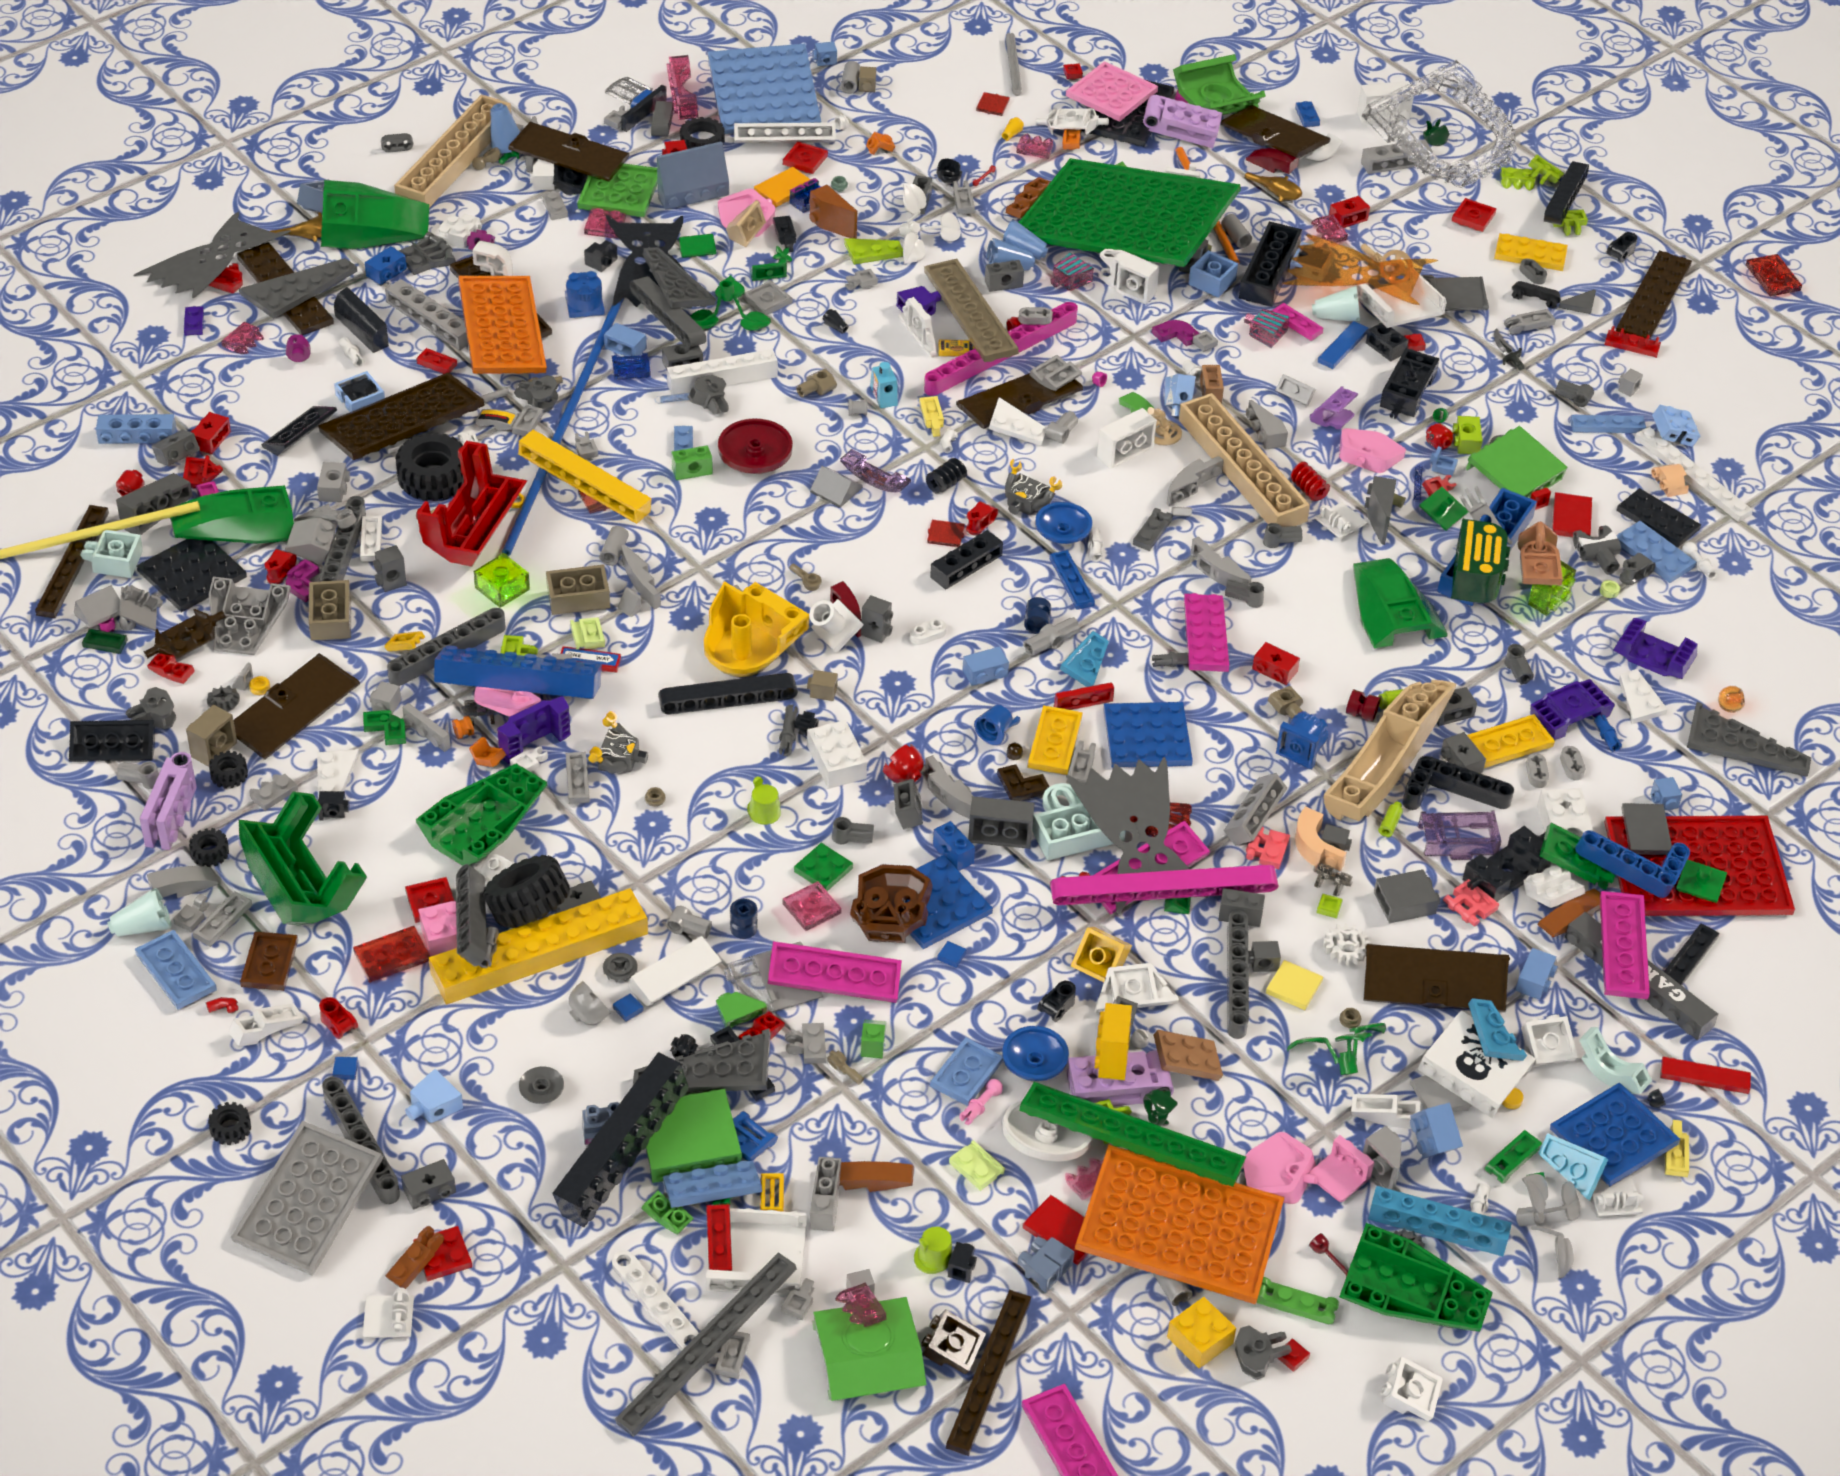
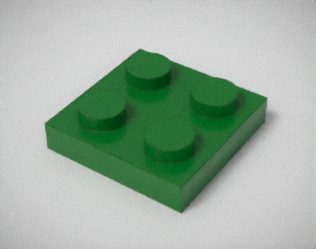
(823, 866)

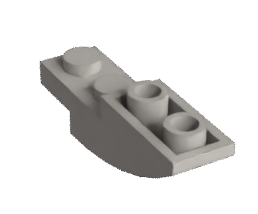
(1193, 475)
(1216, 567)
(949, 792)

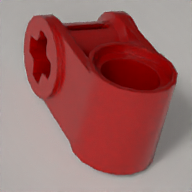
(980, 518)
(279, 565)
(336, 1017)

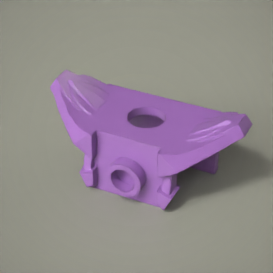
(1332, 410)

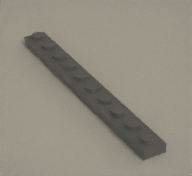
(705, 1344)

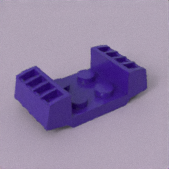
(1655, 653)
(1570, 705)
(534, 724)

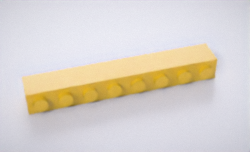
(584, 476)

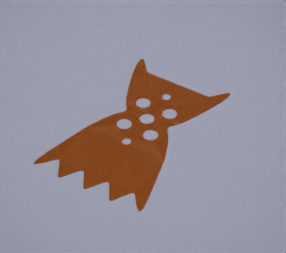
(1327, 258)

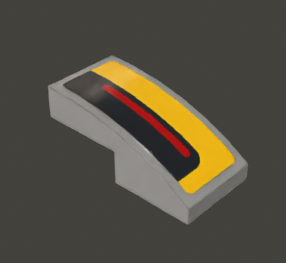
(499, 418)

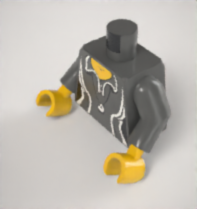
(1026, 493)
(618, 750)

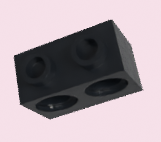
(1386, 341)

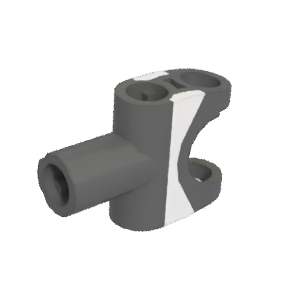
(1599, 548)

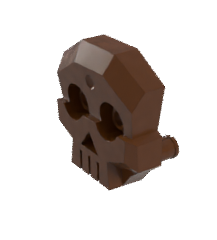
(889, 916)

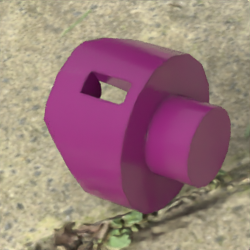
(298, 350)

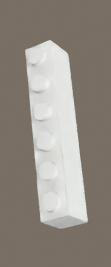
(784, 132)
(732, 369)

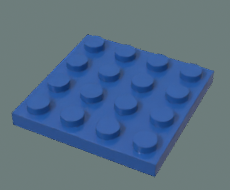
(1147, 734)
(951, 904)
(1618, 1129)

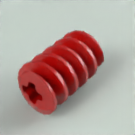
(1310, 481)

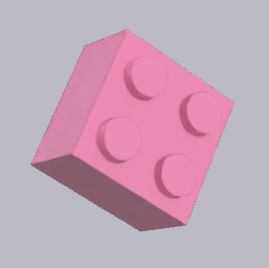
(439, 927)

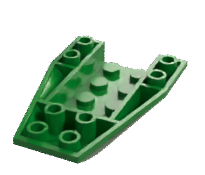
(369, 217)
(238, 516)
(1392, 603)
(481, 815)
(1412, 1284)

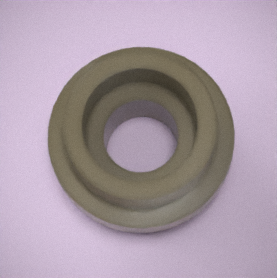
(655, 797)
(1350, 1018)

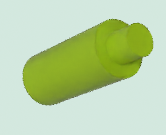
(1391, 819)

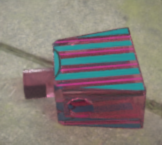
(1071, 273)
(1267, 326)

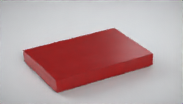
(1571, 514)
(1057, 1221)

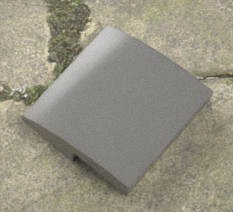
(1055, 373)
(1434, 1094)

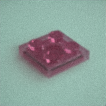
(598, 225)
(811, 906)

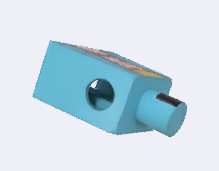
(881, 378)

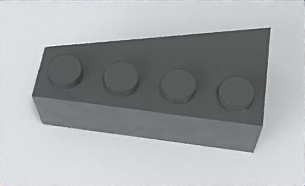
(153, 497)

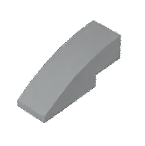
(182, 880)

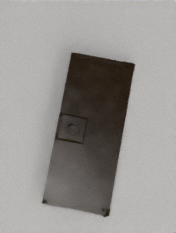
(1275, 131)
(569, 151)
(1021, 393)
(293, 705)
(1434, 977)

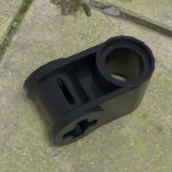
(1623, 246)
(1058, 1000)

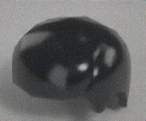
(948, 170)

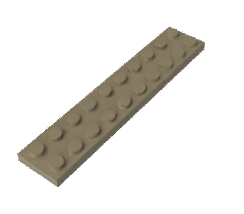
(971, 310)

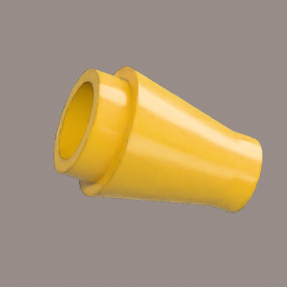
(1013, 127)

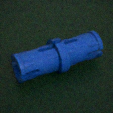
(1607, 733)

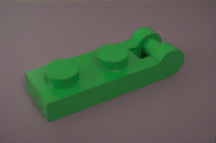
(1513, 1156)

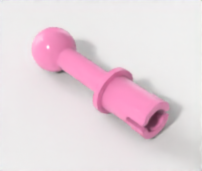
(976, 1106)

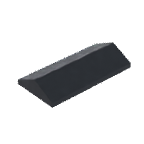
(568, 180)
(298, 429)
(111, 740)

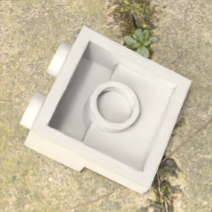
(456, 229)
(1552, 886)
(1549, 1040)
(1411, 1389)

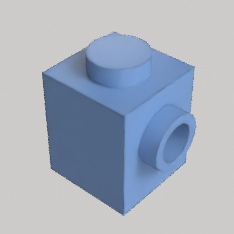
(825, 53)
(1666, 792)

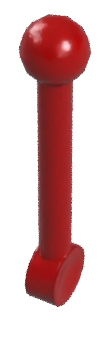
(992, 169)

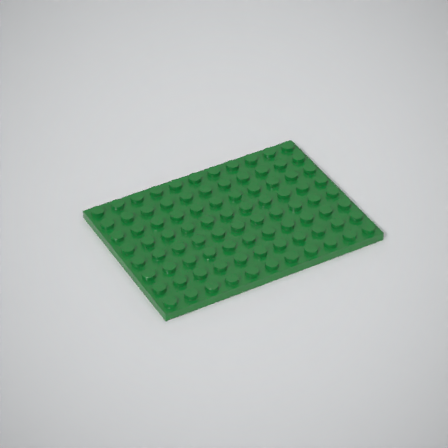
(1128, 210)

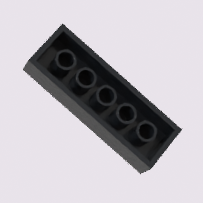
(1269, 264)

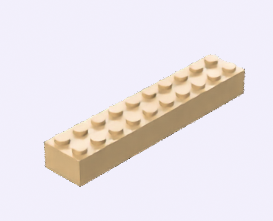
(450, 153)
(1244, 462)

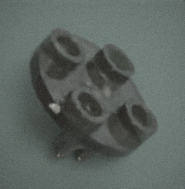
(473, 710)
(1326, 872)

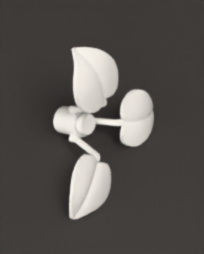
(914, 248)

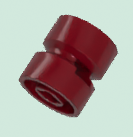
(1363, 705)

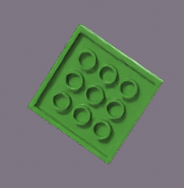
(627, 192)

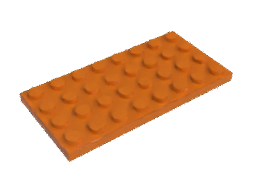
(501, 324)

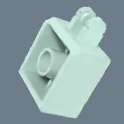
(114, 553)

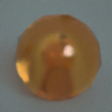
(1731, 699)

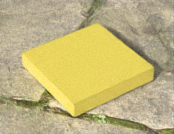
(1294, 985)

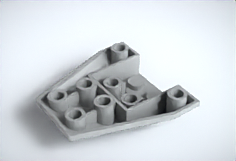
(248, 614)

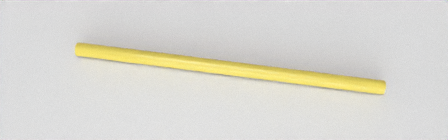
(97, 530)

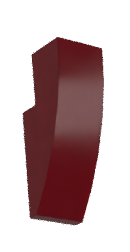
(1273, 160)
(845, 595)

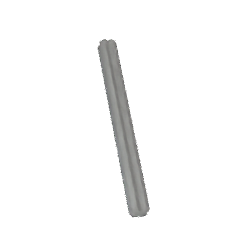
(1013, 63)

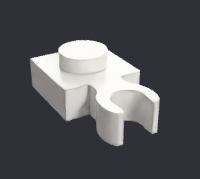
(530, 760)

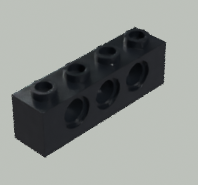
(966, 559)

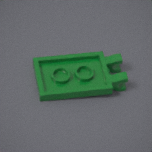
(1560, 849)

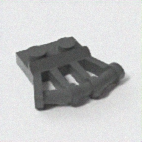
(423, 257)

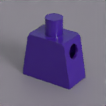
(922, 295)

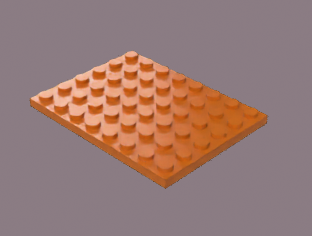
(1180, 1224)

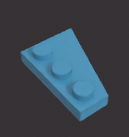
(1086, 659)
(1492, 1034)

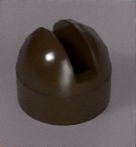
(1014, 751)

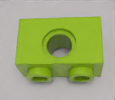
(1467, 434)

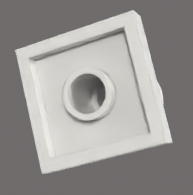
(834, 623)

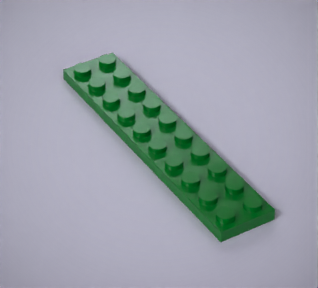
(1133, 1134)

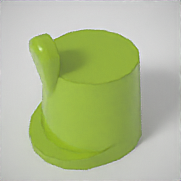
(764, 803)
(934, 1250)

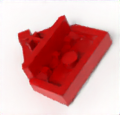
(228, 280)
(200, 470)

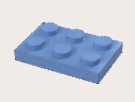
(966, 1071)

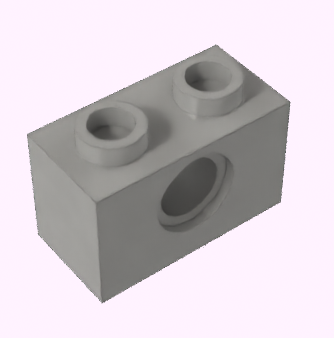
(333, 482)

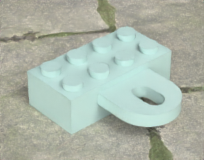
(1066, 828)

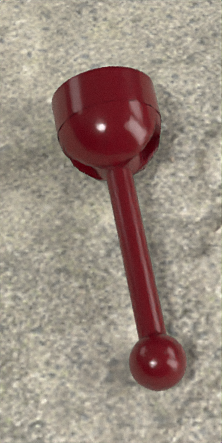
(1321, 1245)

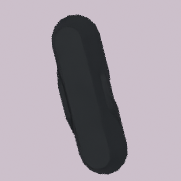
(1523, 288)

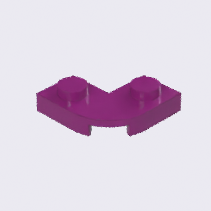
(1175, 328)
(300, 577)

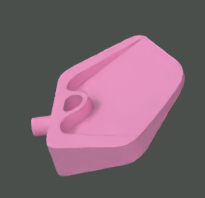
(734, 204)
(1369, 450)
(505, 701)
(1280, 1167)

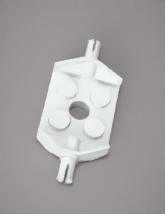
(1072, 119)

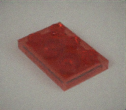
(1773, 275)
(391, 954)

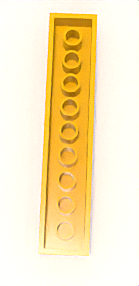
(543, 945)

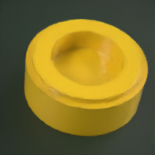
(259, 685)
(1514, 1099)

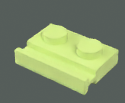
(587, 633)
(976, 1165)

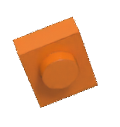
(880, 141)
(486, 755)

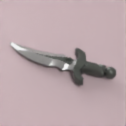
(1508, 351)

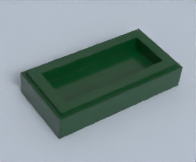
(104, 641)

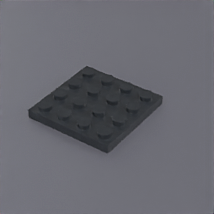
(187, 569)

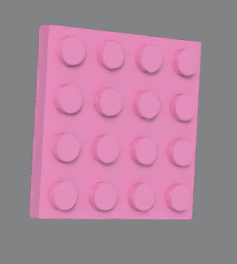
(1111, 91)

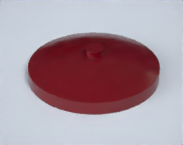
(755, 446)

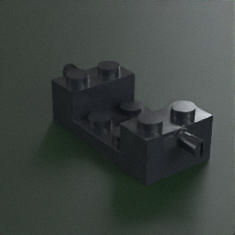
(1408, 383)
(1519, 856)

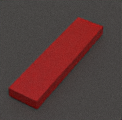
(1705, 1075)

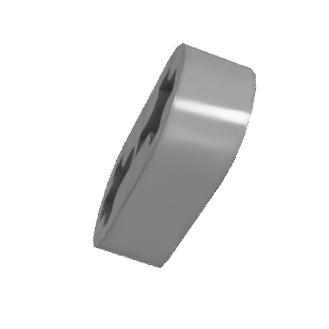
(1035, 315)
(1576, 762)
(1541, 770)

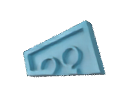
(1574, 1163)

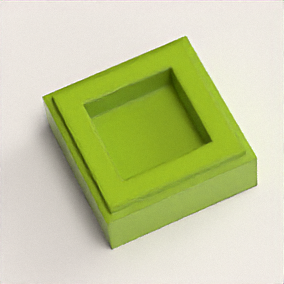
(1329, 906)

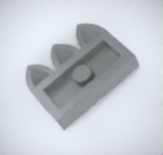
(274, 791)

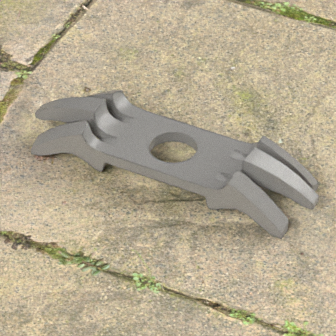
(1479, 509)

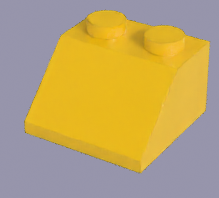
(1099, 952)

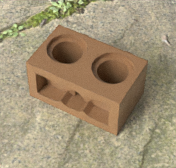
(1212, 381)

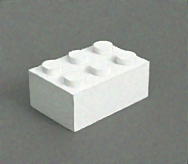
(1373, 92)
(1126, 438)
(837, 754)

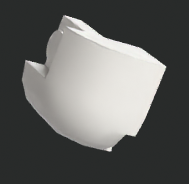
(493, 259)

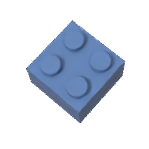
(1213, 274)
(1435, 1130)

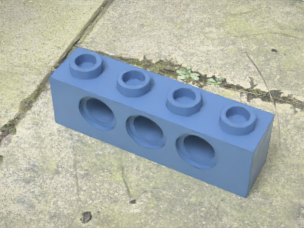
(134, 428)

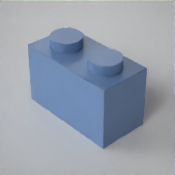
(625, 340)
(985, 666)
(1536, 974)

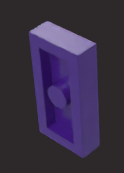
(194, 320)

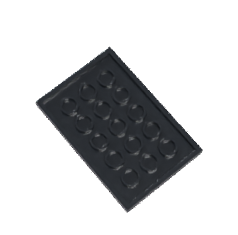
(1131, 128)

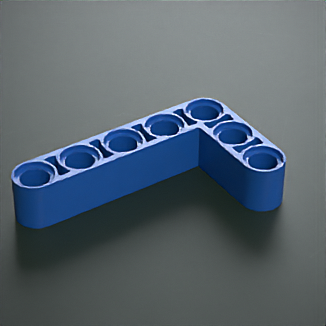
(1633, 867)

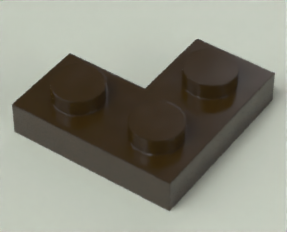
(1019, 787)

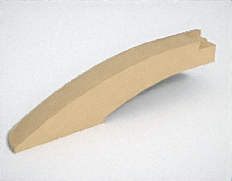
(1388, 750)

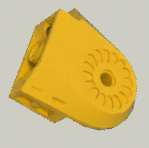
(750, 629)

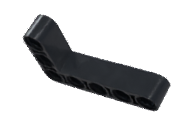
(1457, 781)

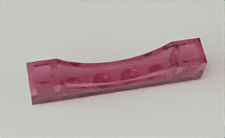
(683, 101)

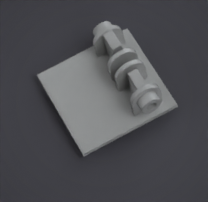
(139, 606)

